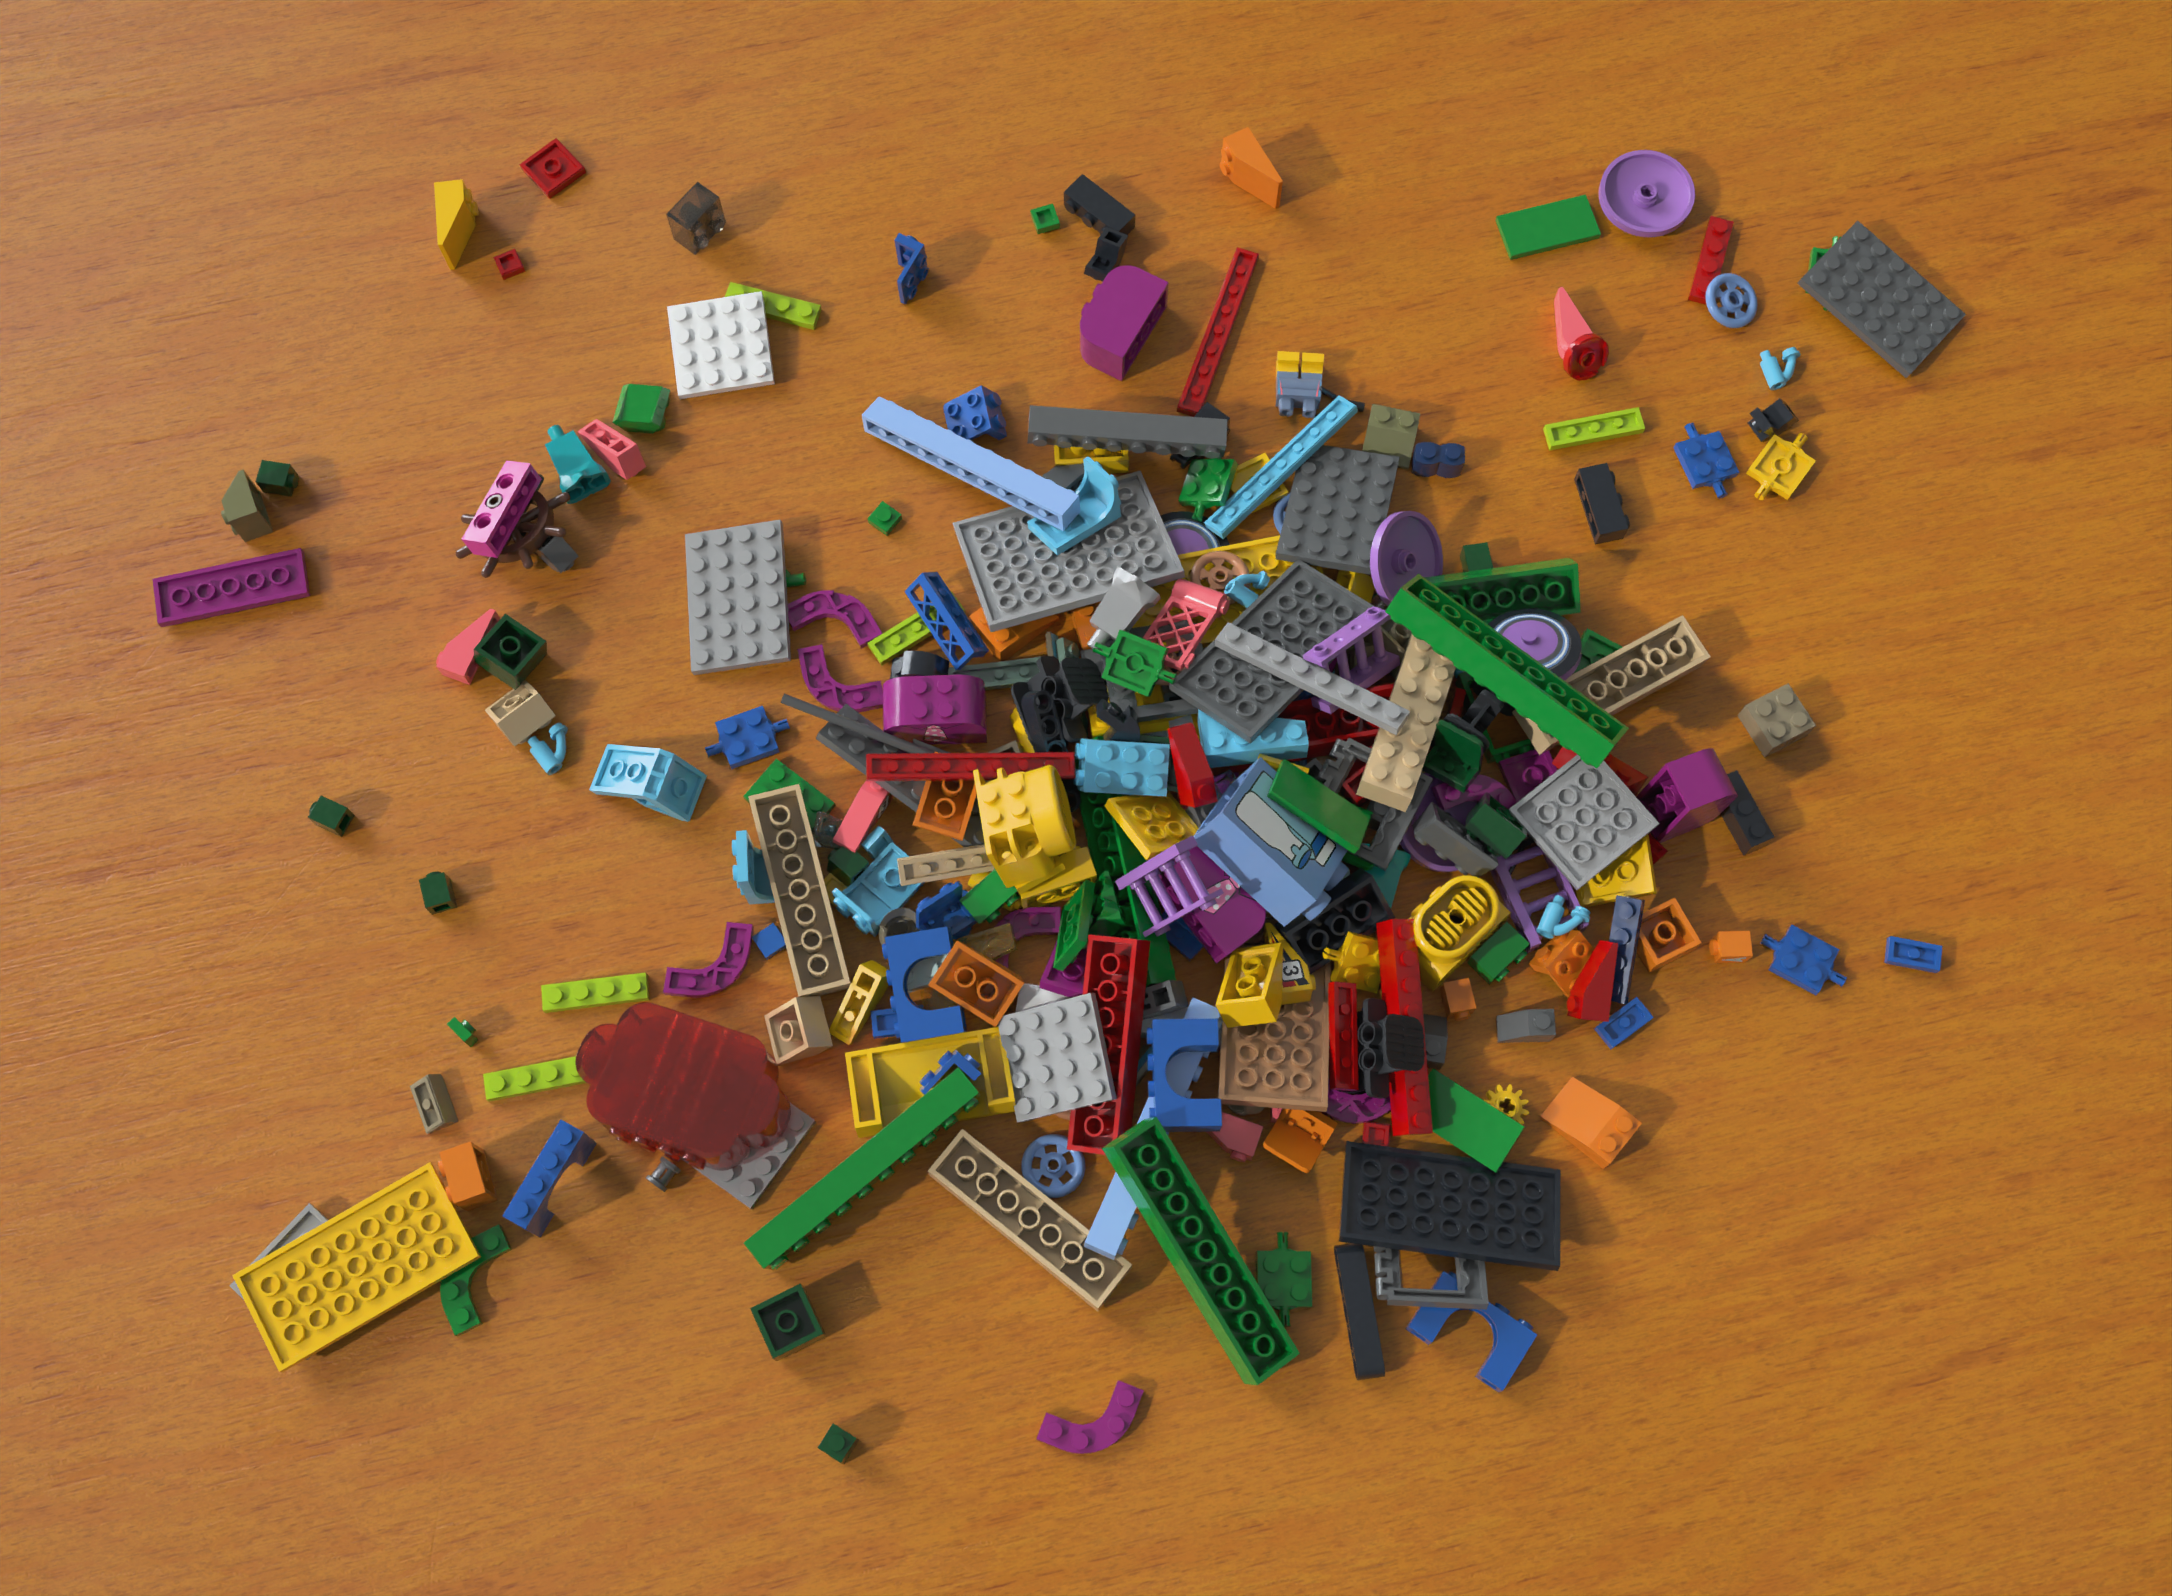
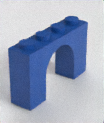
(903, 954)
(1169, 1039)
(531, 1200)
(1510, 1336)

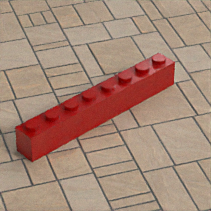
(1403, 997)

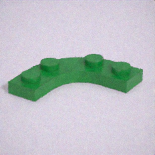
(455, 1289)

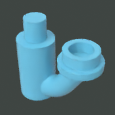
(1774, 376)
(1238, 592)
(548, 760)
(1550, 920)

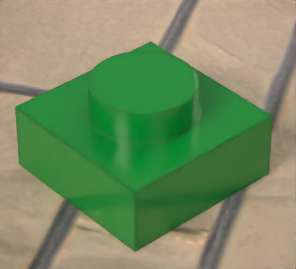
(1045, 218)
(884, 518)
(463, 1030)

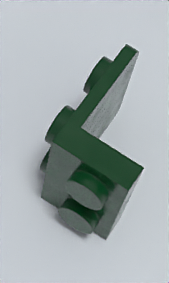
(1455, 756)

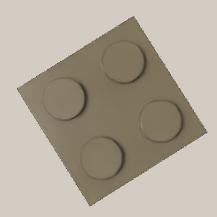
(1776, 720)

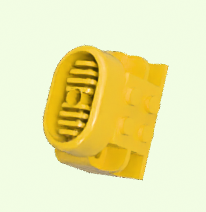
(1024, 822)
(1448, 945)

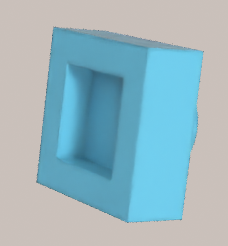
(876, 842)

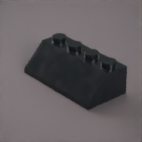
(1353, 907)

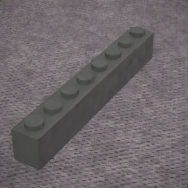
(1127, 431)

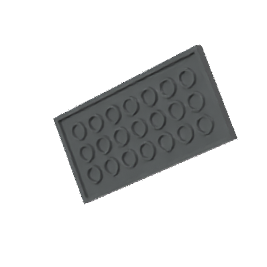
(1292, 614)

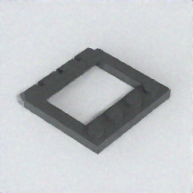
(1124, 697)
(1395, 821)
(1470, 1284)

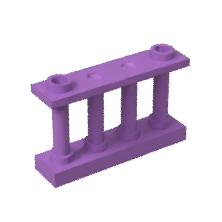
(1367, 669)
(1150, 871)
(1521, 911)

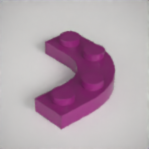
(838, 606)
(834, 694)
(1449, 796)
(1031, 922)
(721, 973)
(1355, 1108)
(1095, 1435)

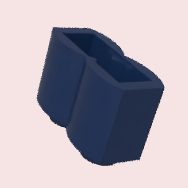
(1442, 460)

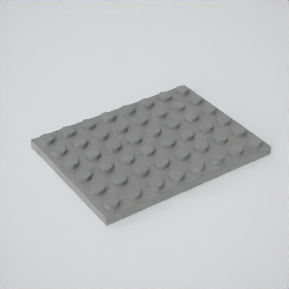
(1026, 581)

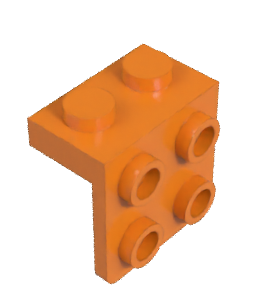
(1563, 959)
(1299, 1137)

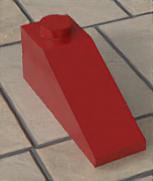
(1191, 767)
(1593, 988)

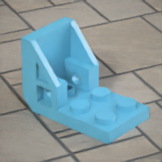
(651, 778)

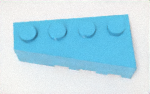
(1280, 740)

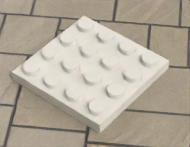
(720, 345)

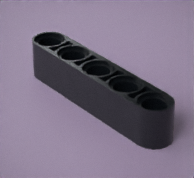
(1053, 735)
(1359, 1311)

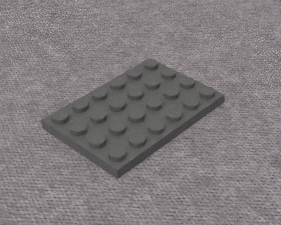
(1881, 299)
(1337, 508)

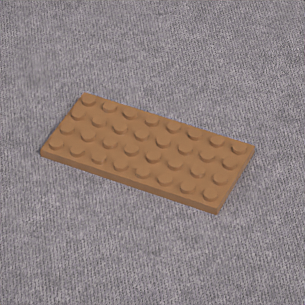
(1281, 1060)

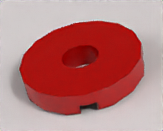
(1578, 349)

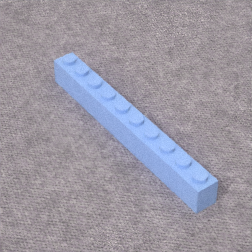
(972, 463)
(1118, 1207)

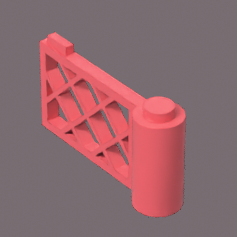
(1194, 601)

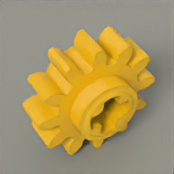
(1512, 1100)

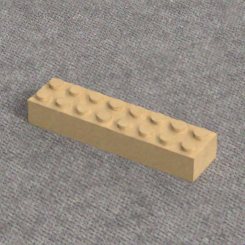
(1631, 673)
(1399, 758)
(799, 892)
(1027, 1219)

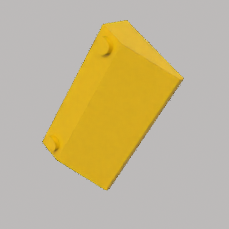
(888, 1077)

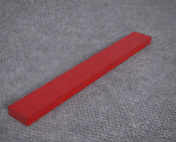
(1218, 332)
(961, 765)

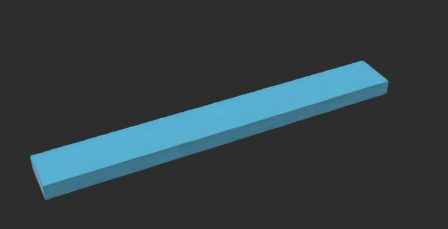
(1281, 467)

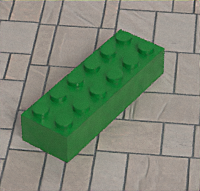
(1498, 590)

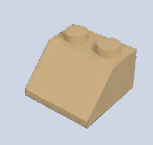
(520, 713)
(798, 1029)

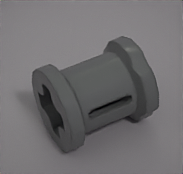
(662, 1183)

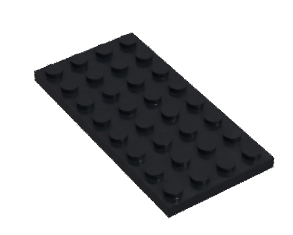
(1450, 1206)

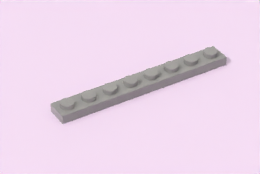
(1312, 678)

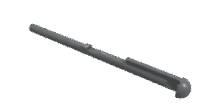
(862, 728)

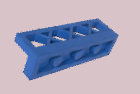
(948, 614)

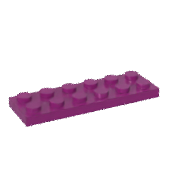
(230, 587)

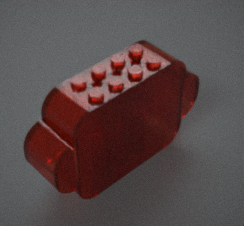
(683, 1086)

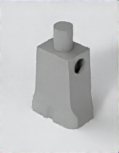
(1121, 606)

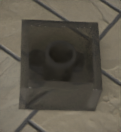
(696, 218)

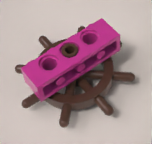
(505, 518)

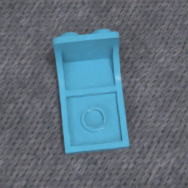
(1098, 508)
(1122, 767)
(751, 870)
(875, 892)

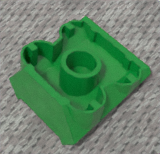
(642, 408)
(1107, 909)

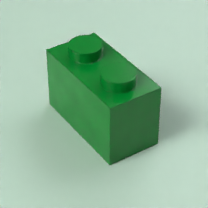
(988, 898)
(1498, 953)

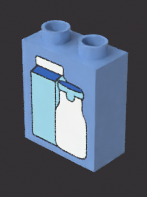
(1271, 849)

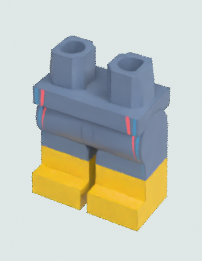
(1295, 391)

